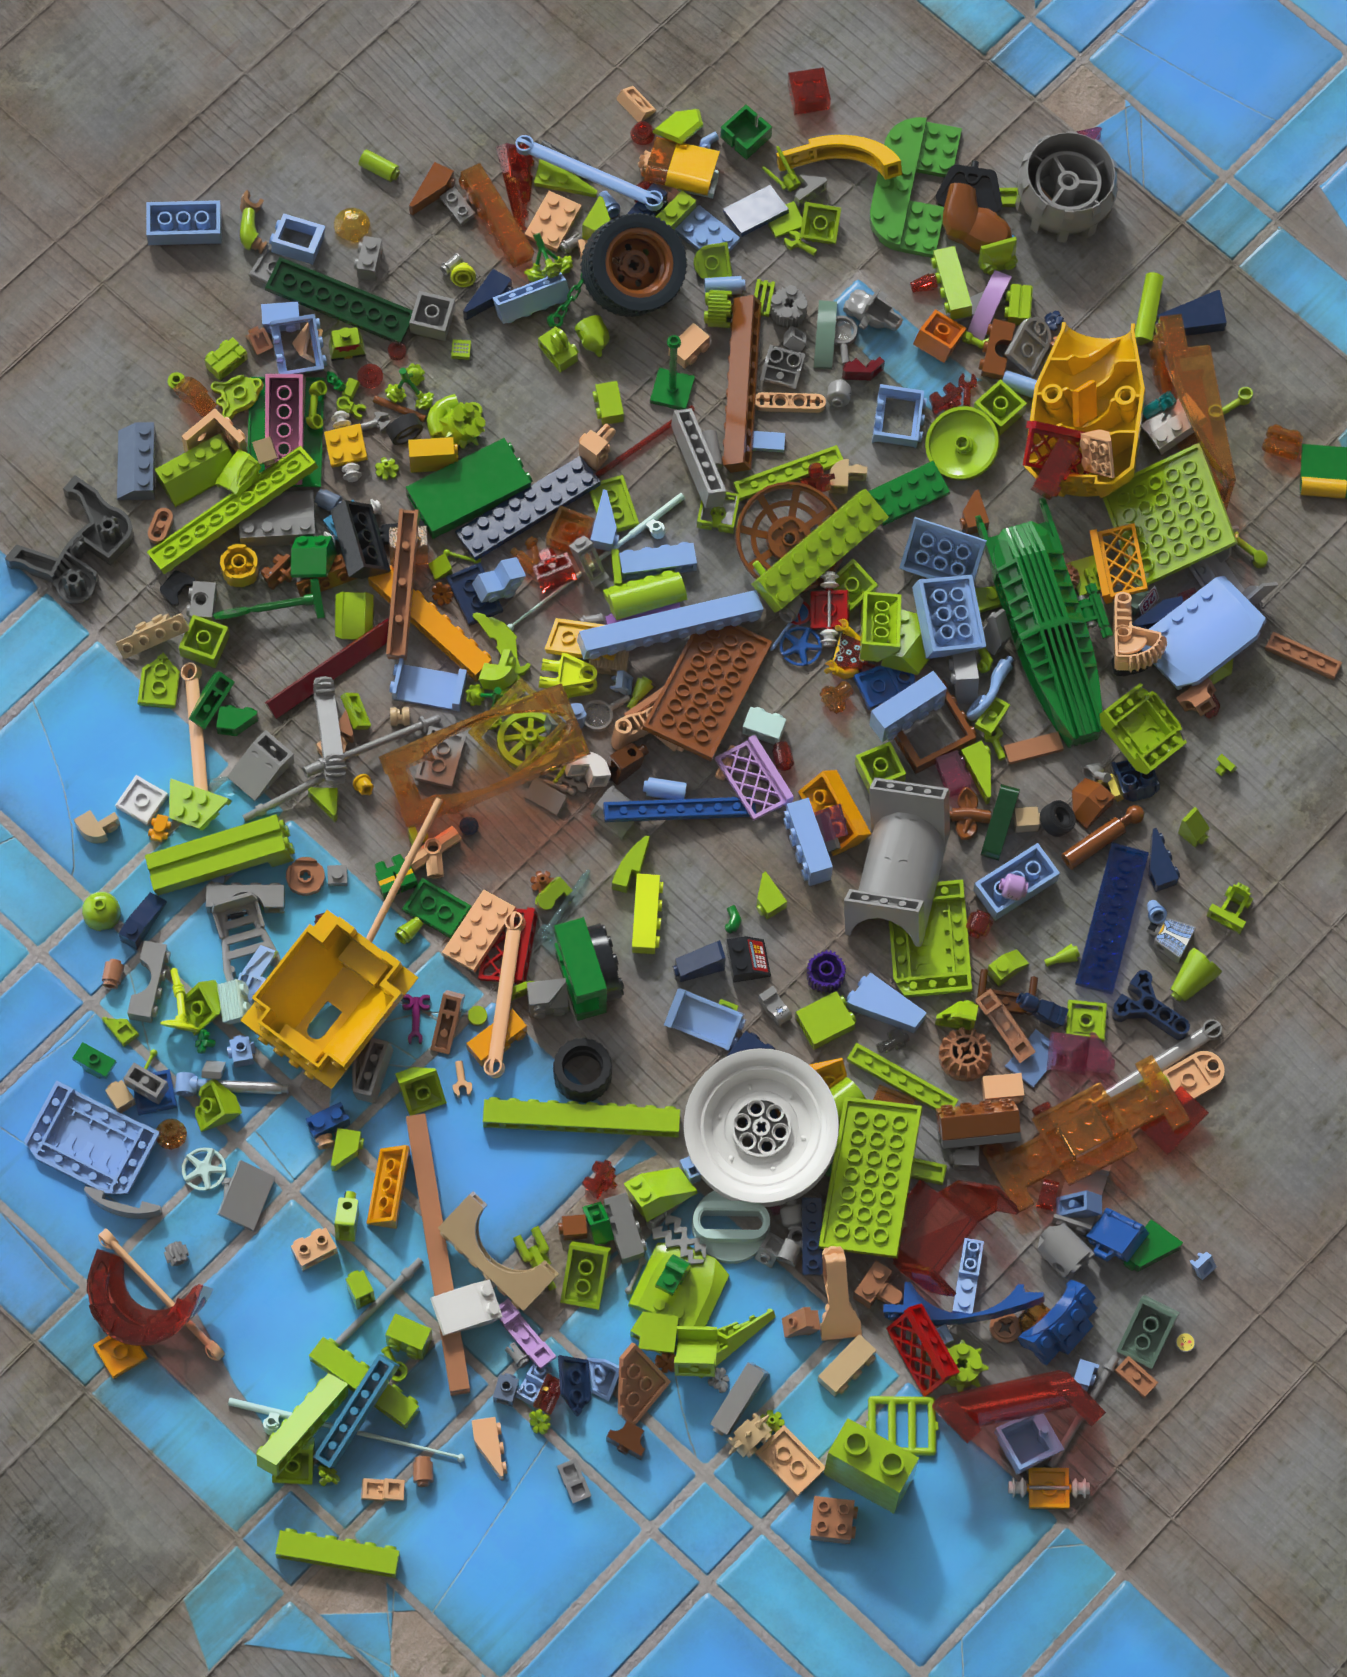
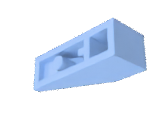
(604, 530)

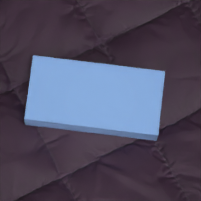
(768, 441)

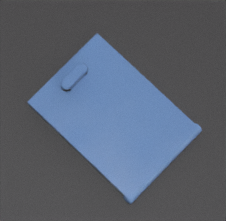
(1034, 1066)

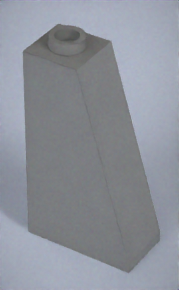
(739, 1398)

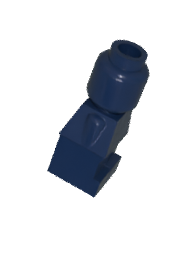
(1043, 1010)

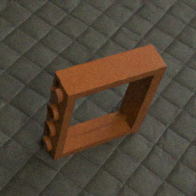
(921, 764)

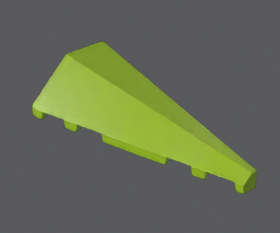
(735, 1334)

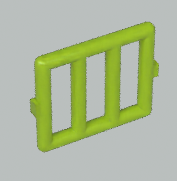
(911, 1402)

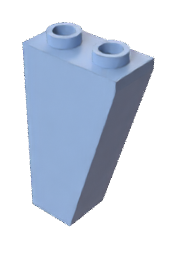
(885, 1004)

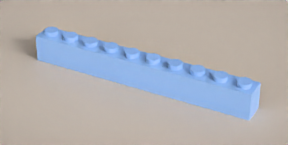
(669, 625)

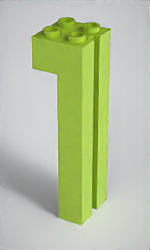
(220, 854)

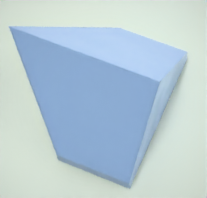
(603, 1377)

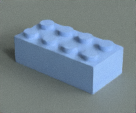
(184, 222)
(908, 706)
(808, 842)
(1032, 865)

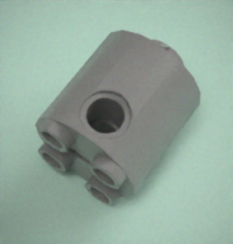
(1064, 1250)

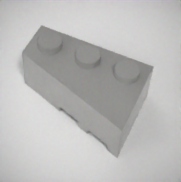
(964, 676)
(370, 1069)

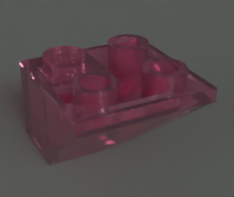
(1067, 1053)

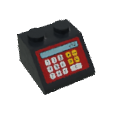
(747, 958)

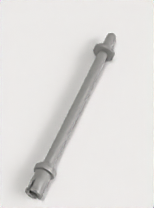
(423, 724)

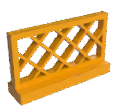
(1103, 567)

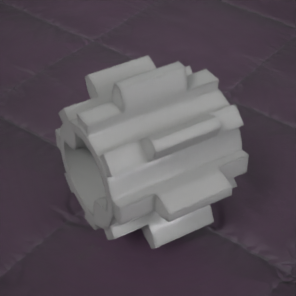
(176, 1253)

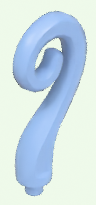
(980, 705)

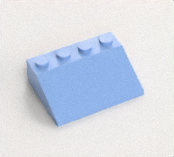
(941, 551)
(948, 615)

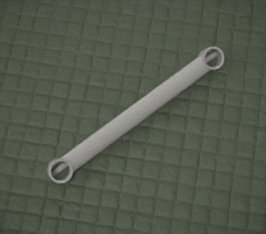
(1171, 1055)

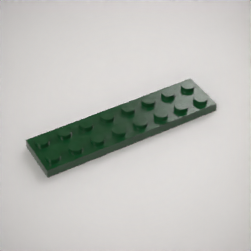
(339, 300)

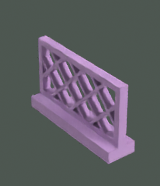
(767, 768)

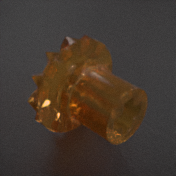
(835, 696)
(172, 1134)

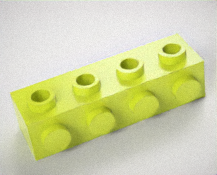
(645, 914)

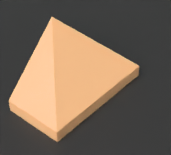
(303, 343)

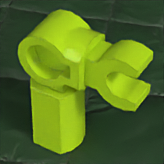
(345, 402)

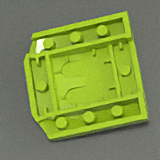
(1142, 728)
(692, 1300)

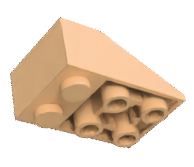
(1097, 453)

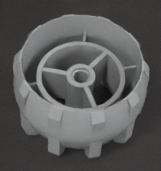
(1067, 160)

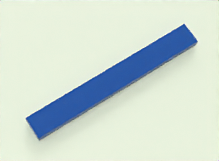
(675, 809)

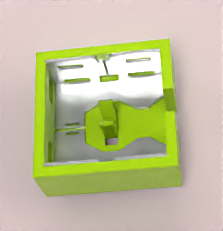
(725, 523)

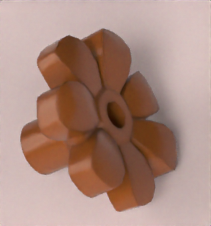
(442, 593)
(540, 881)
(665, 1361)

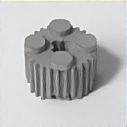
(788, 307)

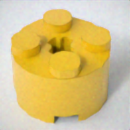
(239, 575)

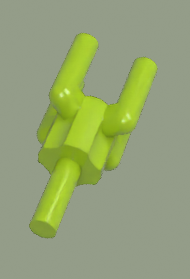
(536, 1254)

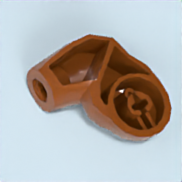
(970, 224)

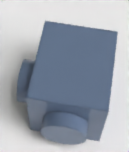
(506, 1389)

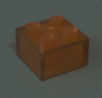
(568, 527)

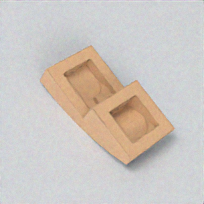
(382, 1489)

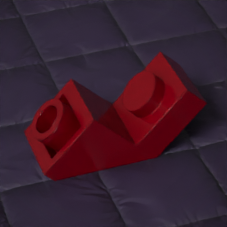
(857, 371)

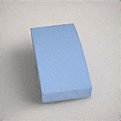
(532, 1383)

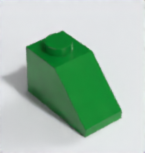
(598, 1223)

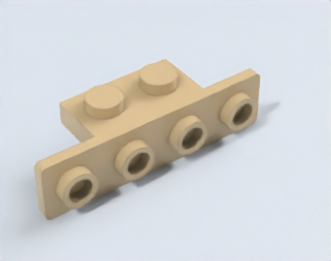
(152, 633)

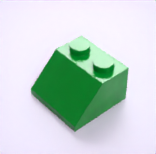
(312, 556)

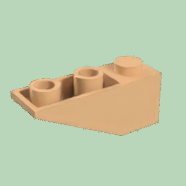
(486, 1440)

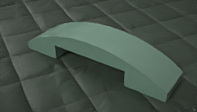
(825, 334)

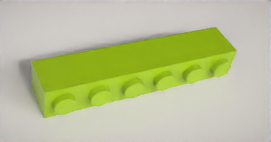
(346, 1368)
(302, 1424)
(337, 1553)

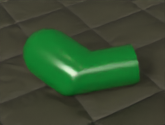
(735, 920)

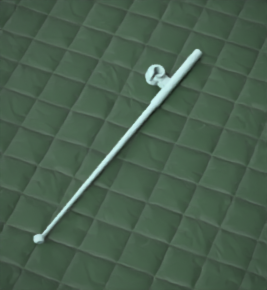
(657, 531)
(271, 1425)

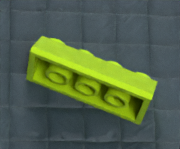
(194, 470)
(880, 625)

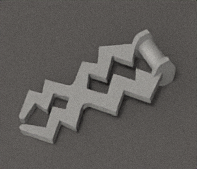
(682, 1243)

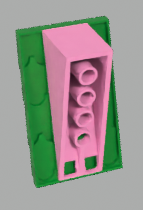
(282, 416)

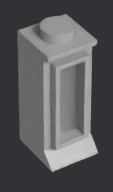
(588, 561)

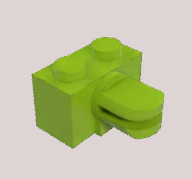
(558, 349)

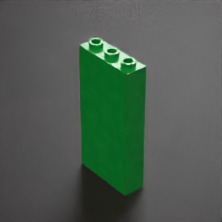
(468, 487)

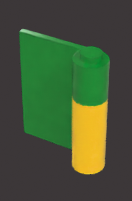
(1323, 471)

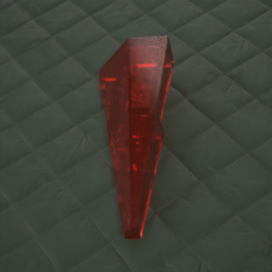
(517, 179)

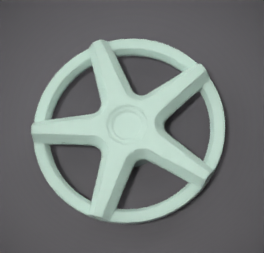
(203, 1168)

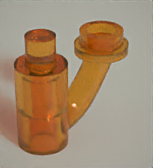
(525, 561)

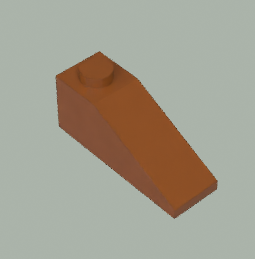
(434, 185)

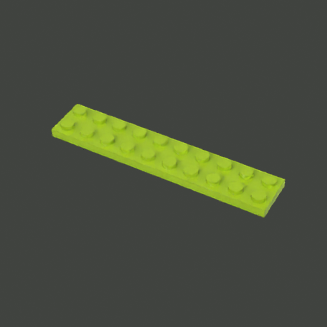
(232, 510)

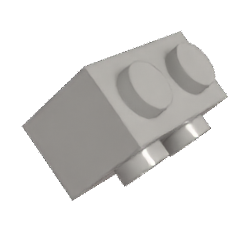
(369, 258)

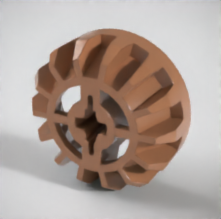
(962, 1068)

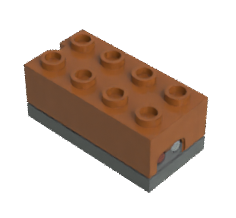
(978, 1123)

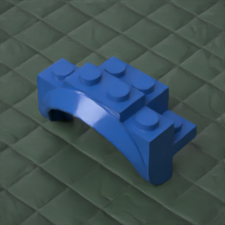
(1063, 1325)

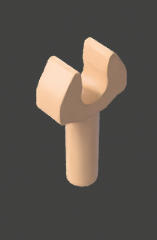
(461, 1080)

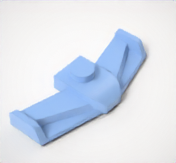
(256, 968)

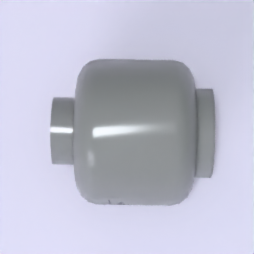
(839, 392)
(791, 1215)

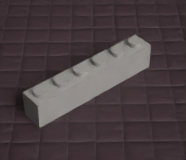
(698, 458)

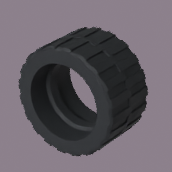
(588, 1048)

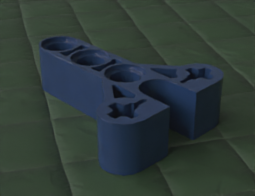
(1135, 1009)

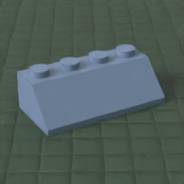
(136, 462)

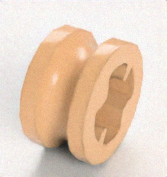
(325, 1141)

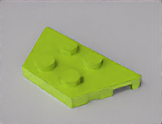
(194, 805)

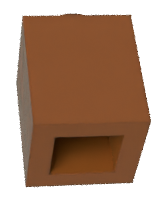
(573, 1227)

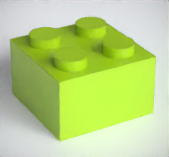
(1001, 406)
(204, 641)
(879, 763)
(408, 1337)

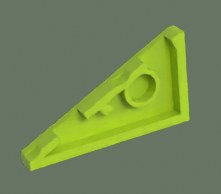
(558, 179)

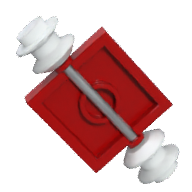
(828, 608)

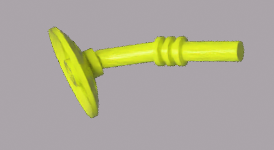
(180, 1021)

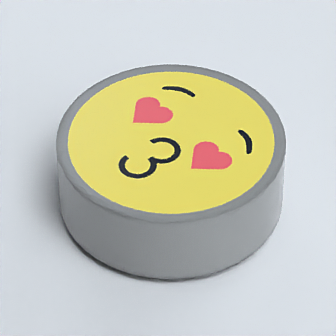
(1185, 1343)

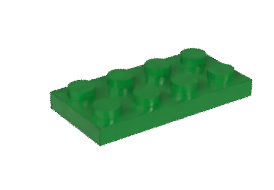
(910, 491)

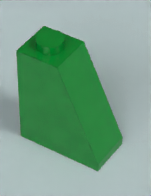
(1154, 1248)

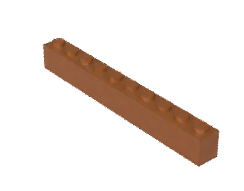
(741, 384)

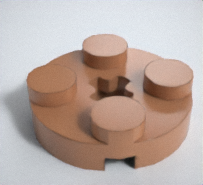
(312, 884)

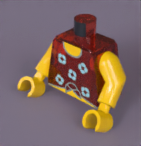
(847, 654)

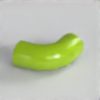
(439, 411)

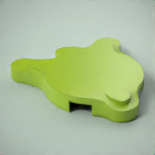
(237, 394)

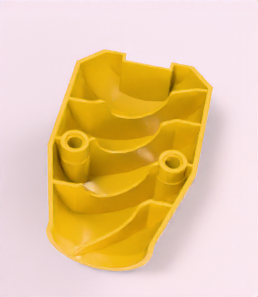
(1120, 403)

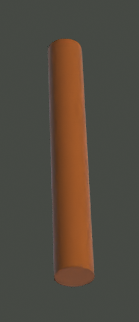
(398, 408)

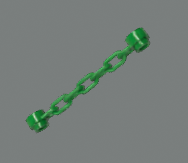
(550, 320)

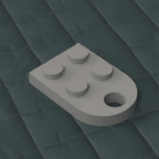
(1029, 346)

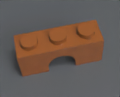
(1000, 334)

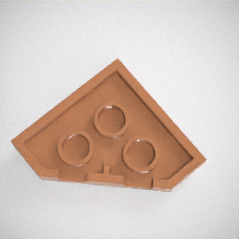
(638, 1384)

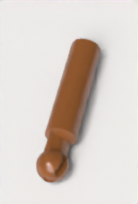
(1101, 837)

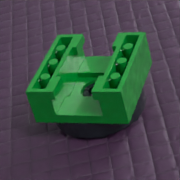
(588, 967)

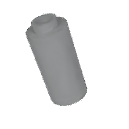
(712, 442)

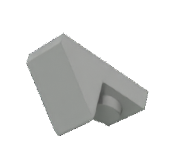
(810, 189)

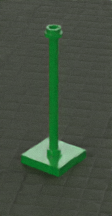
(670, 387)

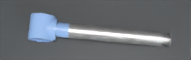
(188, 1084)

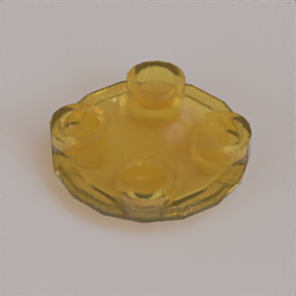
(351, 224)

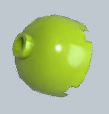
(101, 911)

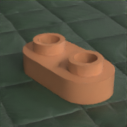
(160, 527)

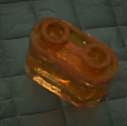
(1282, 442)

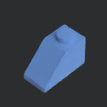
(1079, 1205)

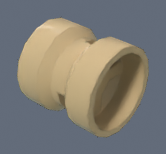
(400, 716)

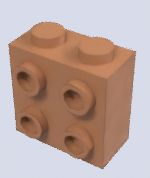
(833, 1520)

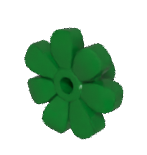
(204, 1041)

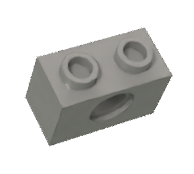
(202, 592)
(146, 1083)

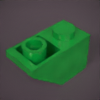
(235, 720)

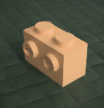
(313, 1248)

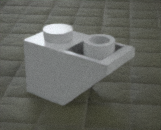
(996, 631)

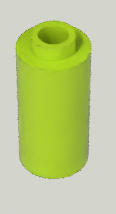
(379, 165)

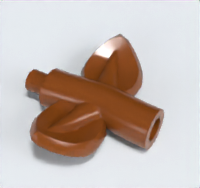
(968, 814)

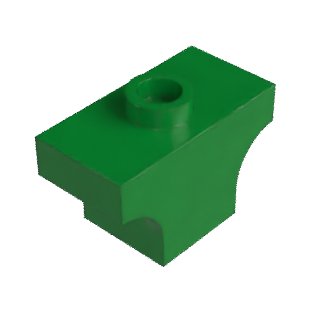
(94, 1061)

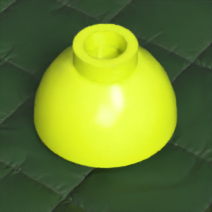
(463, 275)

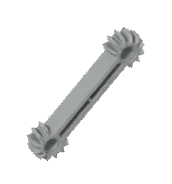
(329, 731)

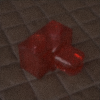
(553, 570)

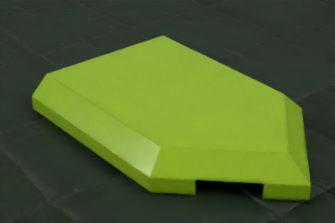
(680, 125)
(159, 684)

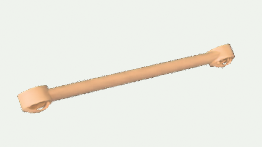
(195, 731)
(504, 995)
(112, 1243)

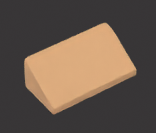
(635, 104)

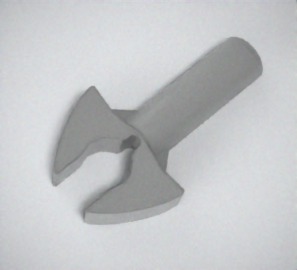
(376, 422)

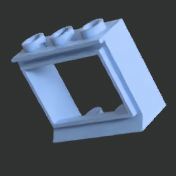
(317, 343)
(901, 393)

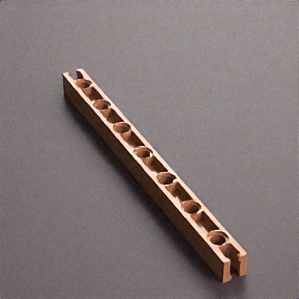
(436, 1245)

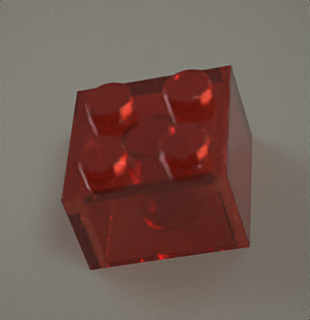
(808, 91)

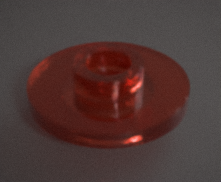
(370, 376)

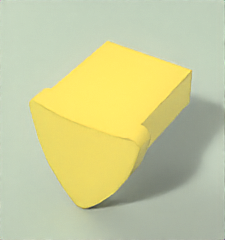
(1114, 787)

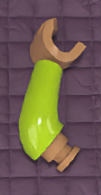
(248, 233)

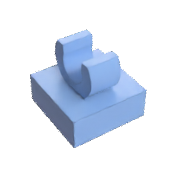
(623, 682)
(1203, 1265)

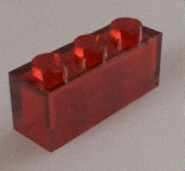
(1055, 469)

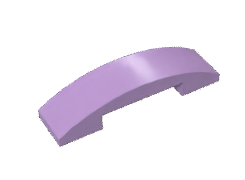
(988, 304)
(524, 1335)

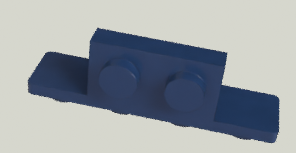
(811, 1236)

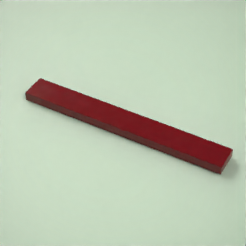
(331, 668)

